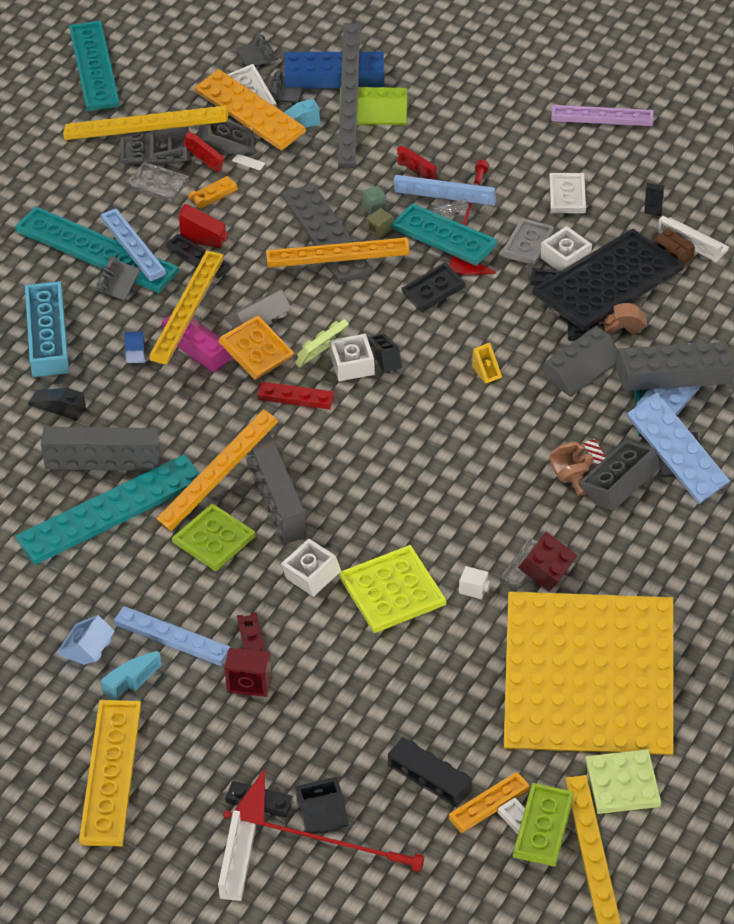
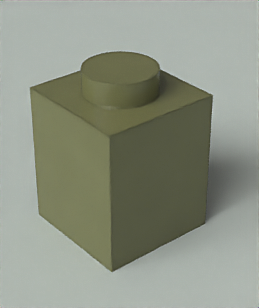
(379, 223)

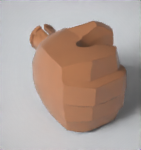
(569, 465)

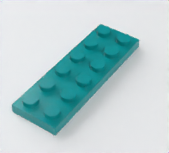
(444, 234)

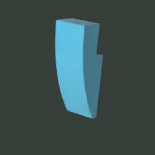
(130, 675)

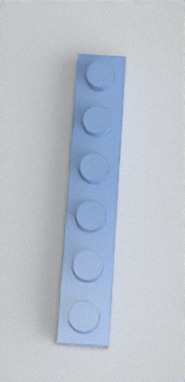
(444, 189)
(133, 244)
(172, 636)

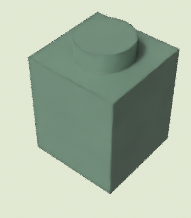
(374, 199)

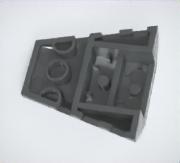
(155, 147)

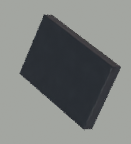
(433, 287)

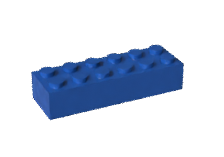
(324, 69)

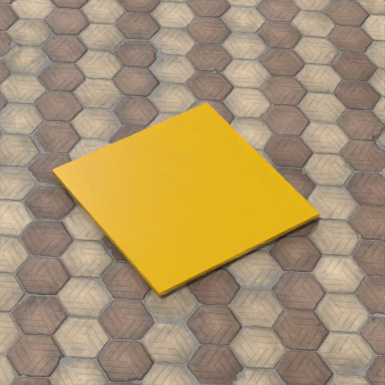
(589, 673)

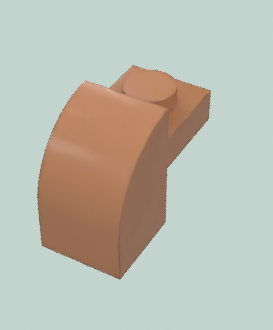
(625, 316)

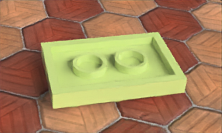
(321, 343)

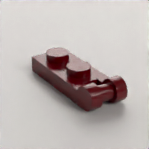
(251, 635)

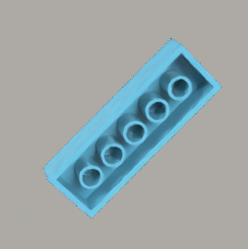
(46, 329)

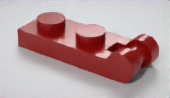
(203, 151)
(416, 163)

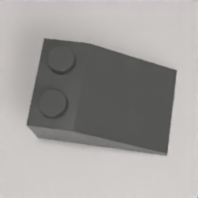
(228, 137)

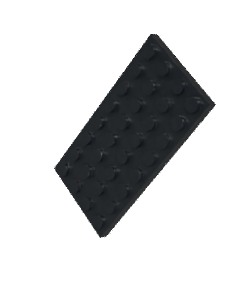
(607, 278)

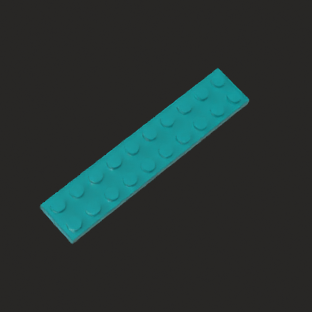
(85, 244)
(107, 510)

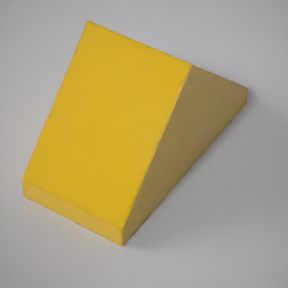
(485, 363)

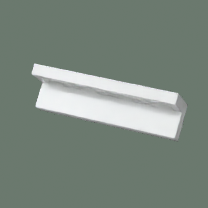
(703, 244)
(236, 858)

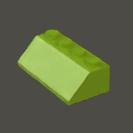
(381, 106)

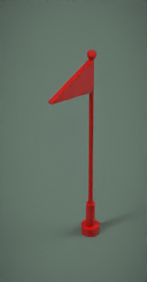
(458, 265)
(253, 810)

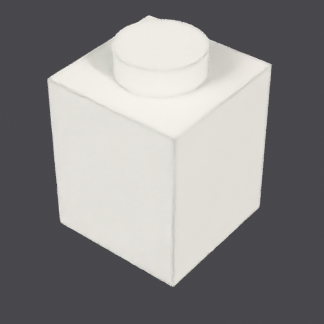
(474, 582)

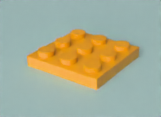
(256, 347)

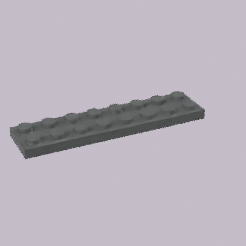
(324, 229)

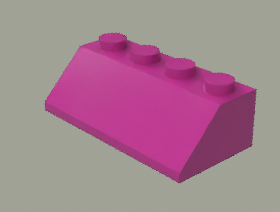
(202, 345)

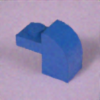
(135, 347)

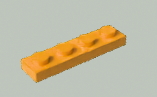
(488, 802)

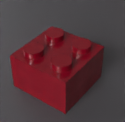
(547, 561)
(248, 672)

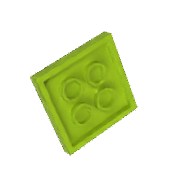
(213, 537)

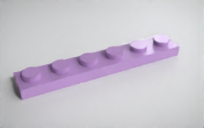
(602, 115)

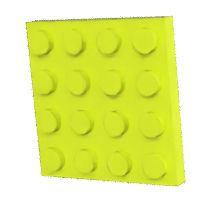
(392, 588)

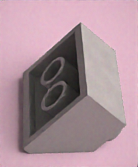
(267, 307)

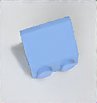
(86, 641)

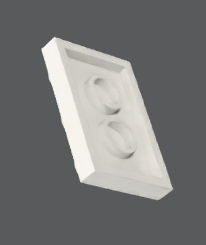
(567, 193)

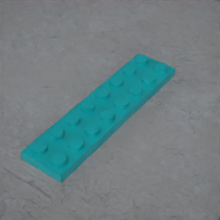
(94, 66)

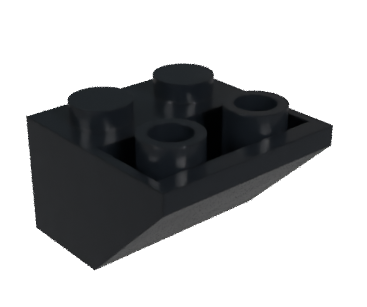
(321, 805)

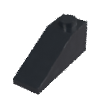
(385, 352)
(60, 401)

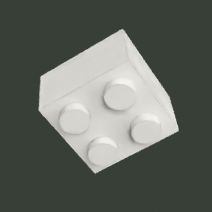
(564, 249)
(352, 357)
(311, 567)

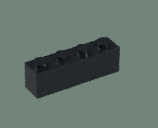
(430, 772)

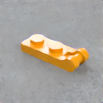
(213, 192)

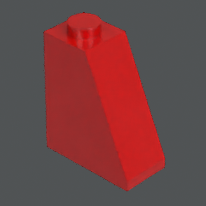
(201, 227)

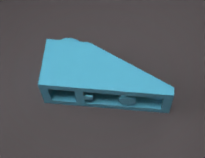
(305, 113)

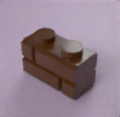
(675, 245)

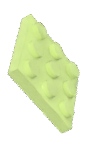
(622, 781)

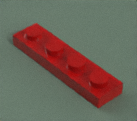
(295, 395)

